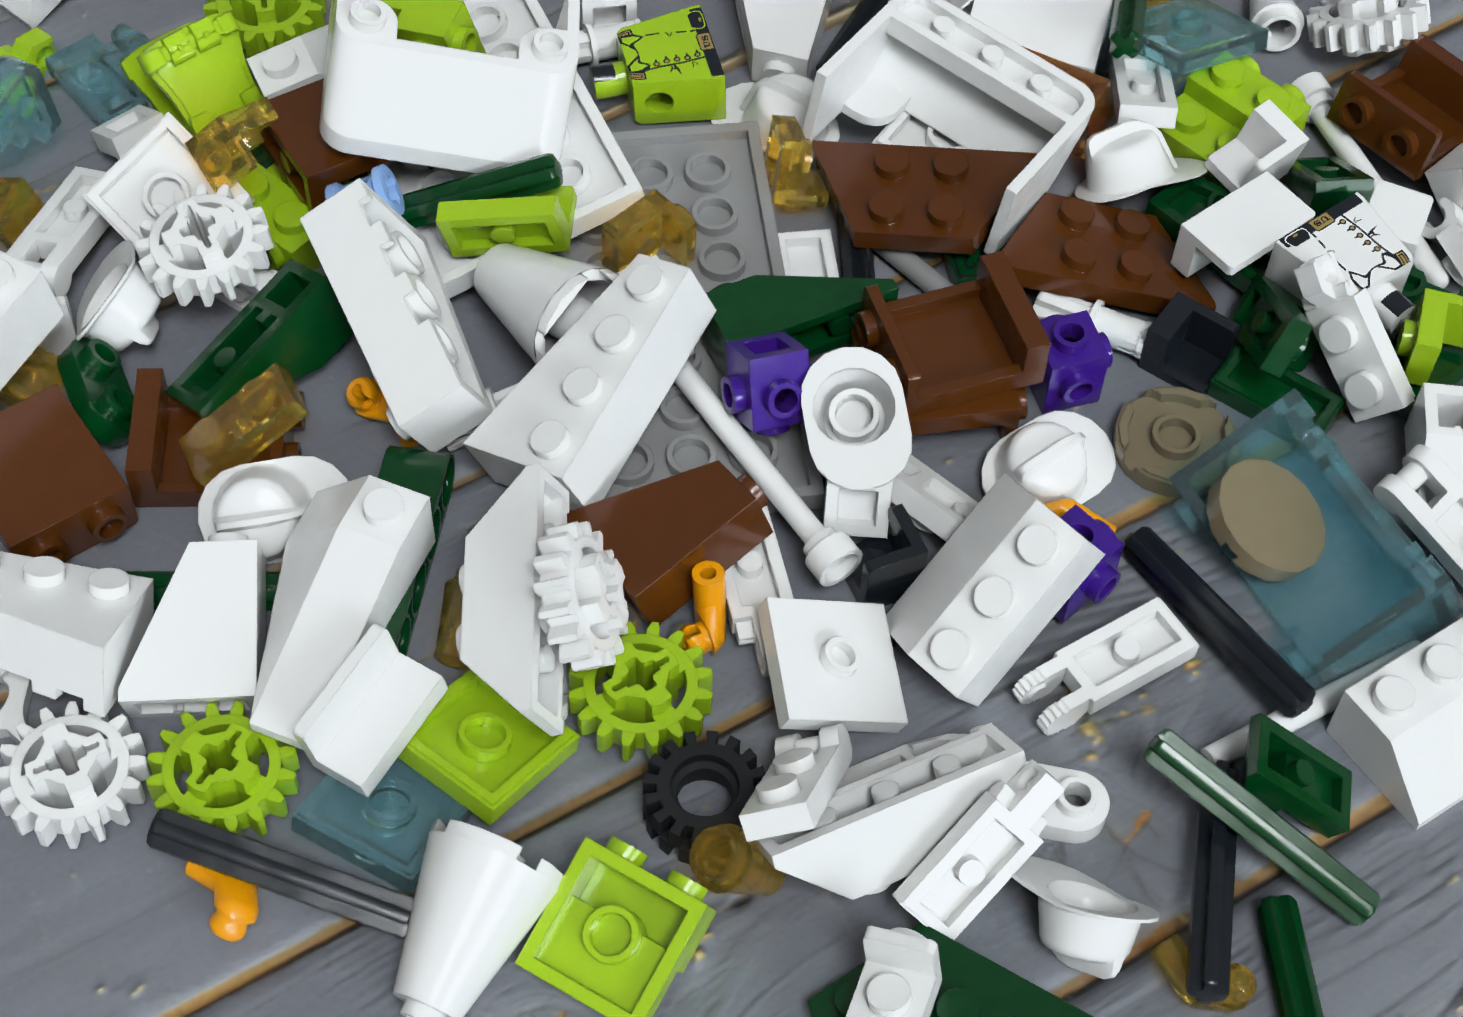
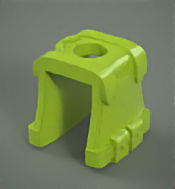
(194, 71)

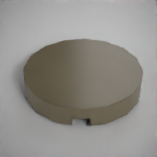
(1166, 433)
(1266, 520)

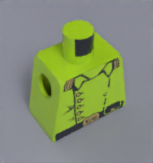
(665, 70)

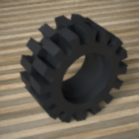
(690, 764)

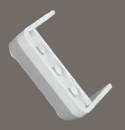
(962, 84)
(441, 101)

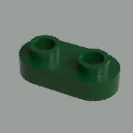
(98, 389)

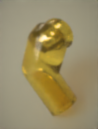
(1172, 961)

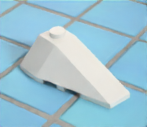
(336, 579)

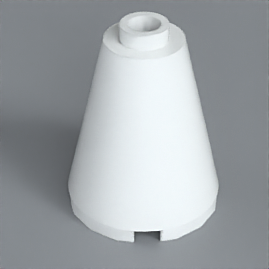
(537, 293)
(467, 917)

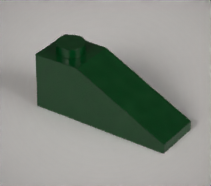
(805, 307)
(287, 323)

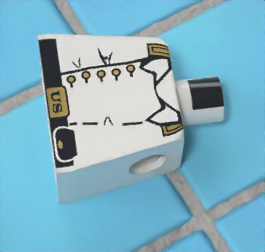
(1365, 253)

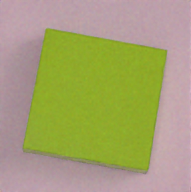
(484, 749)

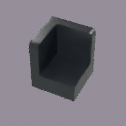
(1188, 344)
(889, 563)

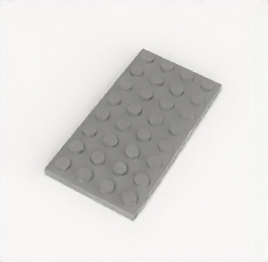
(725, 188)

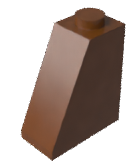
(673, 526)

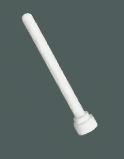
(1320, 98)
(828, 552)

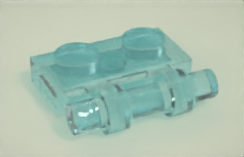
(93, 74)

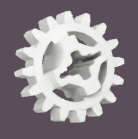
(1366, 24)
(175, 250)
(580, 596)
(72, 775)

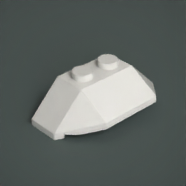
(499, 608)
(895, 811)

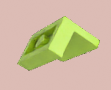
(532, 222)

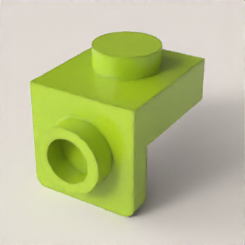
(1421, 339)

